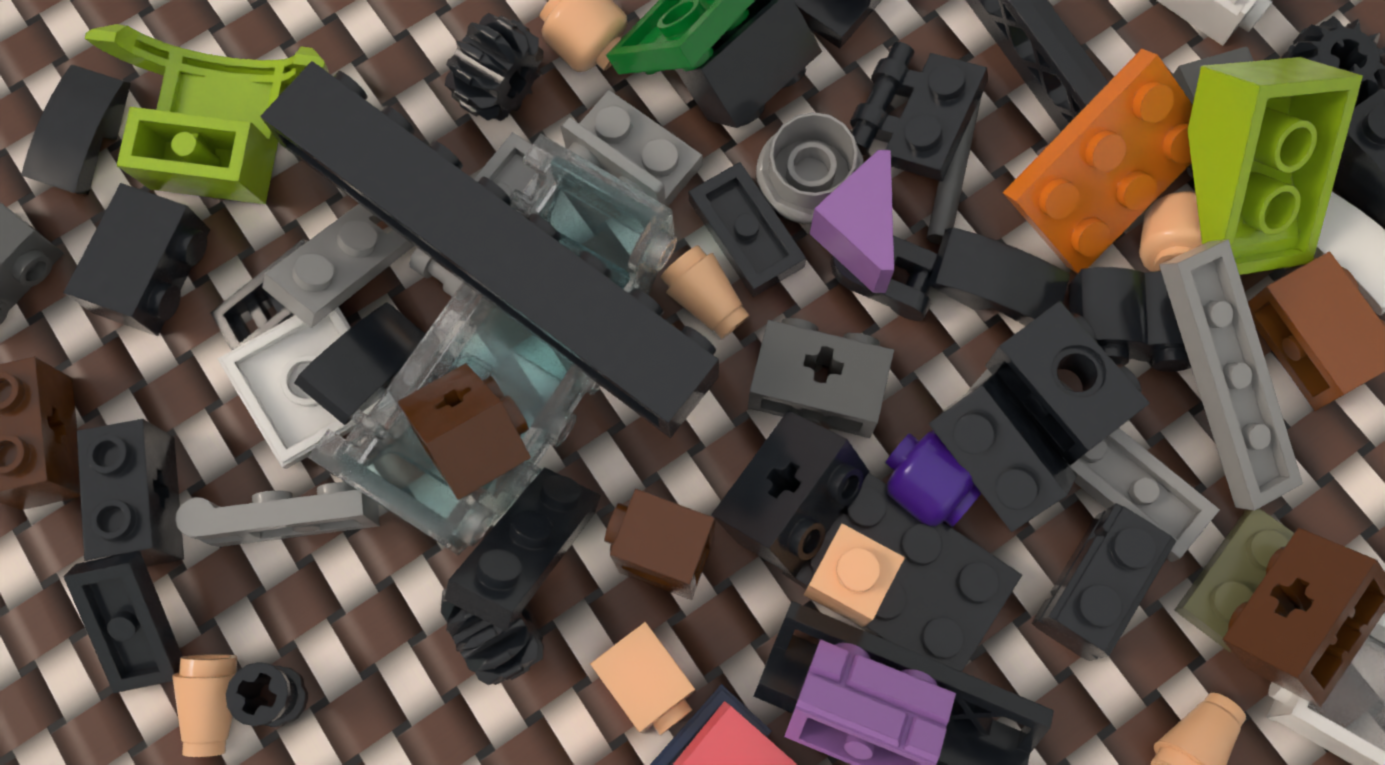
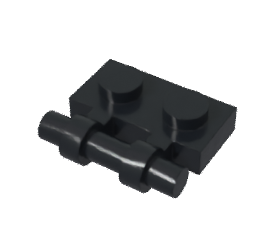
(934, 116)

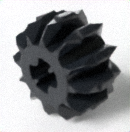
(1344, 49)
(494, 67)
(490, 650)

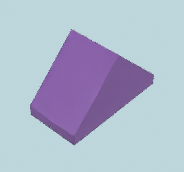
(858, 222)

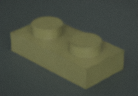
(1233, 573)

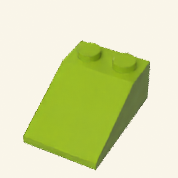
(1268, 155)

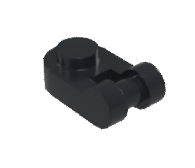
(906, 299)

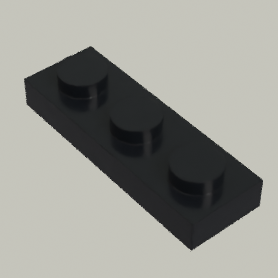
(522, 549)

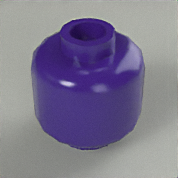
(930, 481)

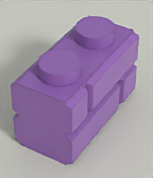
(869, 710)

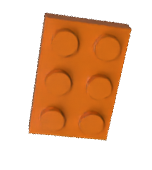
(1107, 163)

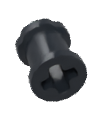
(251, 709)

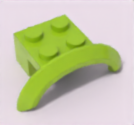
(207, 117)

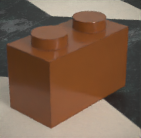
(1321, 330)

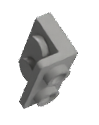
(633, 148)

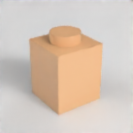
(854, 576)
(645, 681)

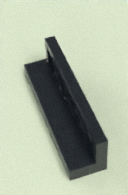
(1043, 54)
(971, 731)

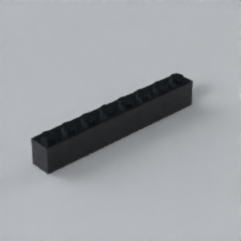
(494, 248)

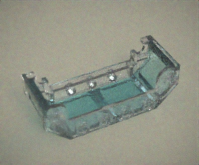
(382, 451)

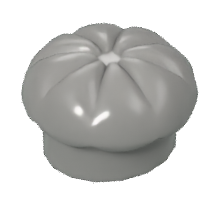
(806, 164)

